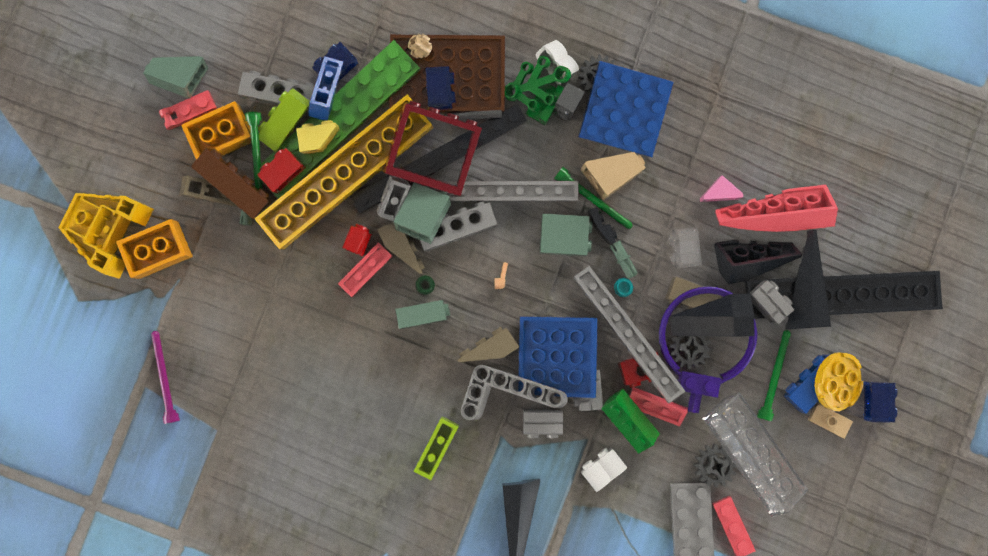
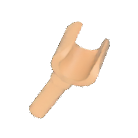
(500, 282)

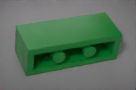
(630, 421)

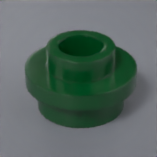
(420, 280)

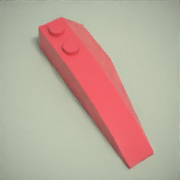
(790, 211)

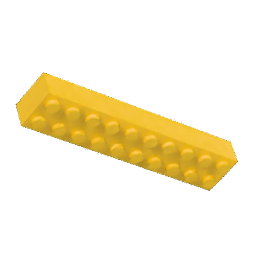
(339, 176)

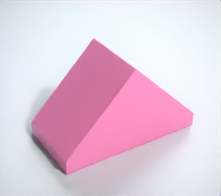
(721, 191)

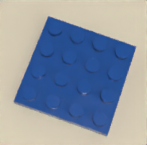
(625, 109)
(559, 354)

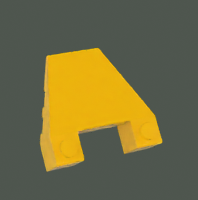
(97, 223)

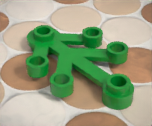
(534, 83)

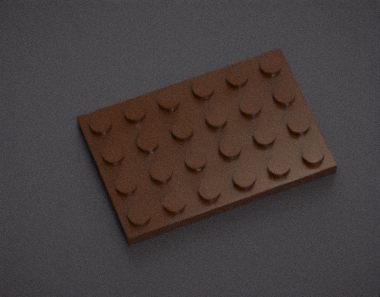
(476, 65)

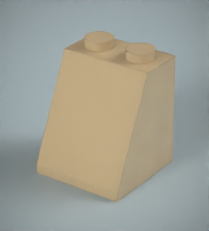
(612, 172)

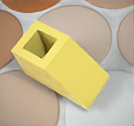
(316, 138)

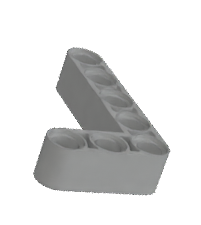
(509, 386)

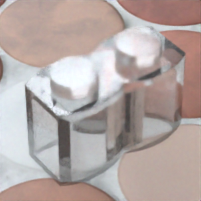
(686, 248)

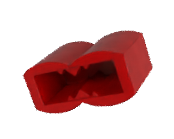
(357, 240)

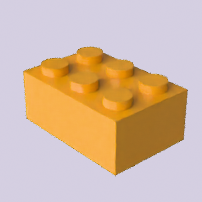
(219, 129)
(154, 249)

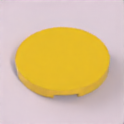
(838, 381)

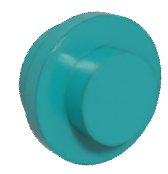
(623, 287)

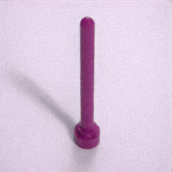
(170, 415)

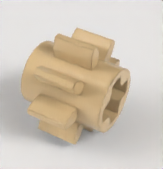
(420, 46)

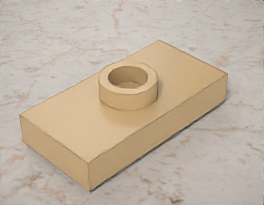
(830, 420)

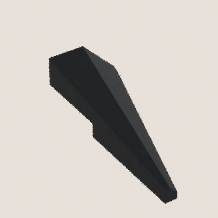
(809, 291)
(519, 509)

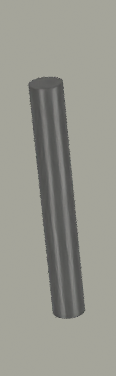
(478, 114)

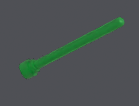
(253, 120)
(563, 175)
(766, 411)

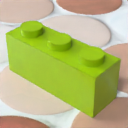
(283, 119)
(436, 448)

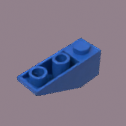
(802, 393)

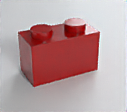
(281, 170)

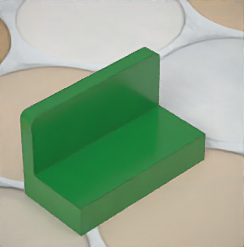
(545, 111)

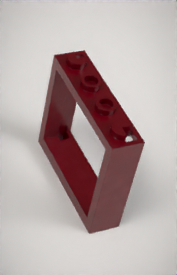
(421, 179)

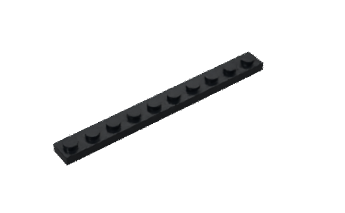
(443, 155)

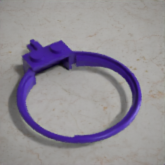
(697, 383)

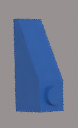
(325, 89)

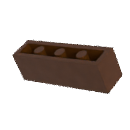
(231, 183)

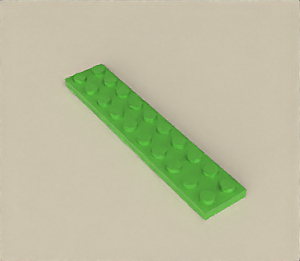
(355, 104)

